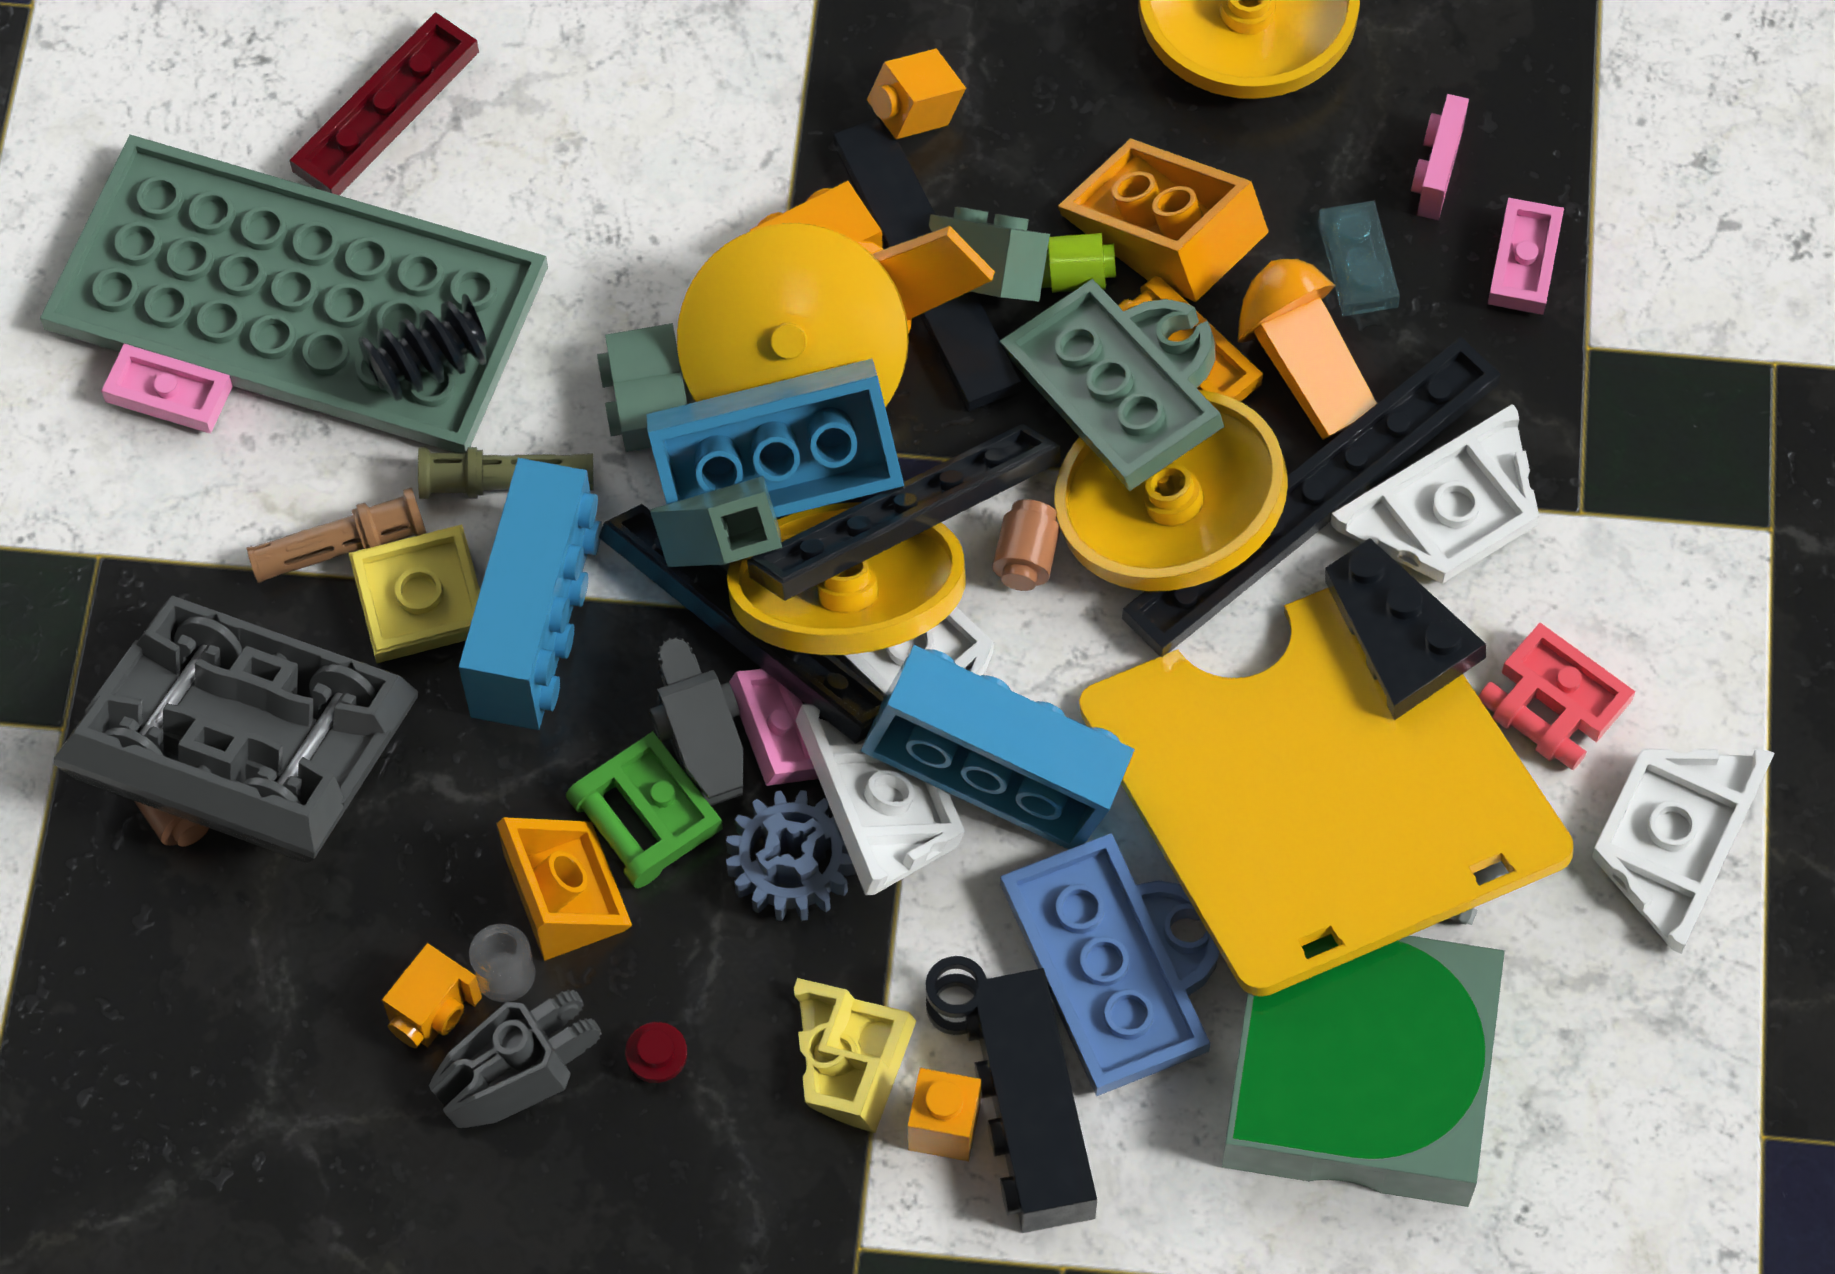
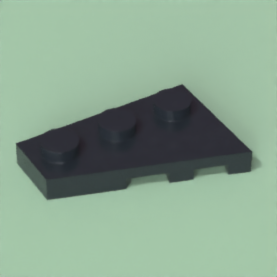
(1403, 629)

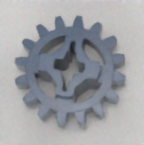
(780, 878)

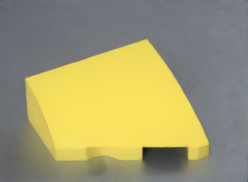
(849, 1052)

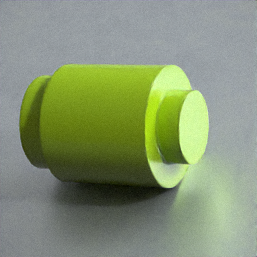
(1076, 260)

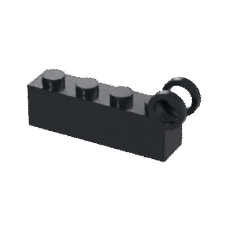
(1029, 1090)

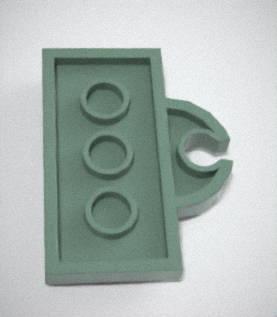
(1121, 377)

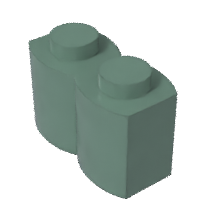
(645, 380)

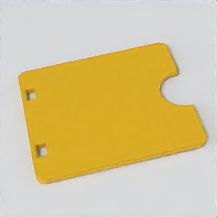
(1314, 810)

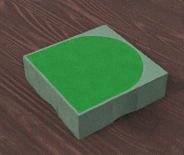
(1371, 1071)

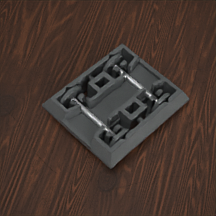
(237, 728)

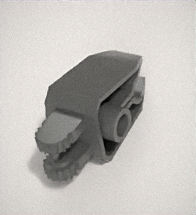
(698, 721)
(512, 1061)

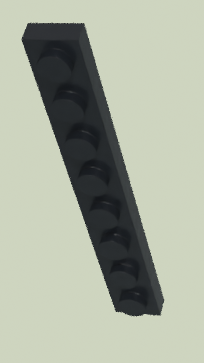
(1326, 483)

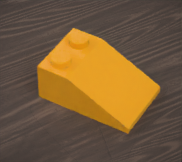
(1169, 216)

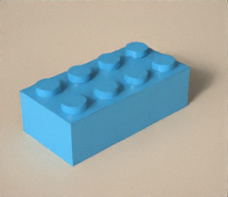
(808, 436)
(530, 594)
(997, 748)

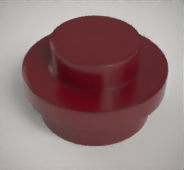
(656, 1052)

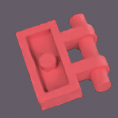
(1566, 683)

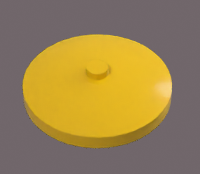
(1249, 44)
(786, 308)
(1186, 519)
(863, 607)

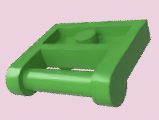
(659, 796)

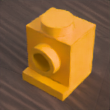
(429, 997)

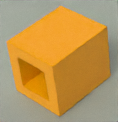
(916, 93)
(944, 1114)

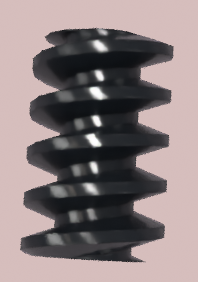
(425, 348)

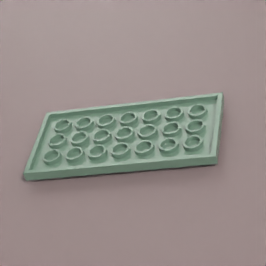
(283, 285)

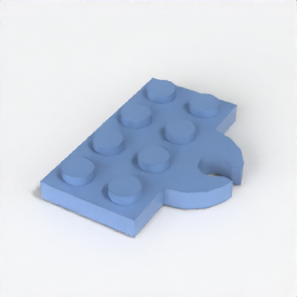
(1113, 960)

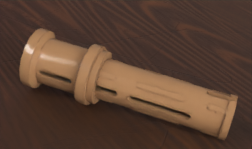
(362, 530)

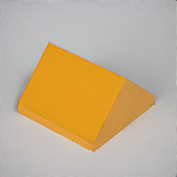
(562, 882)

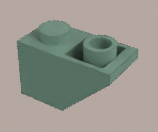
(1006, 246)
(718, 526)

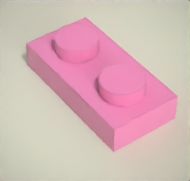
(1443, 136)
(1525, 256)
(167, 388)
(769, 721)

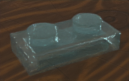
(1358, 258)

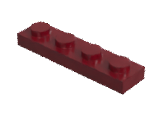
(384, 105)

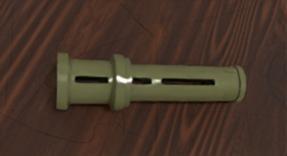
(477, 473)

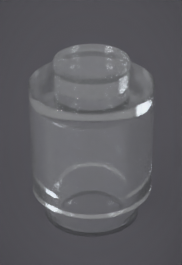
(502, 962)

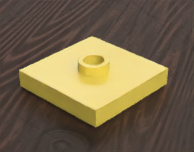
(416, 592)

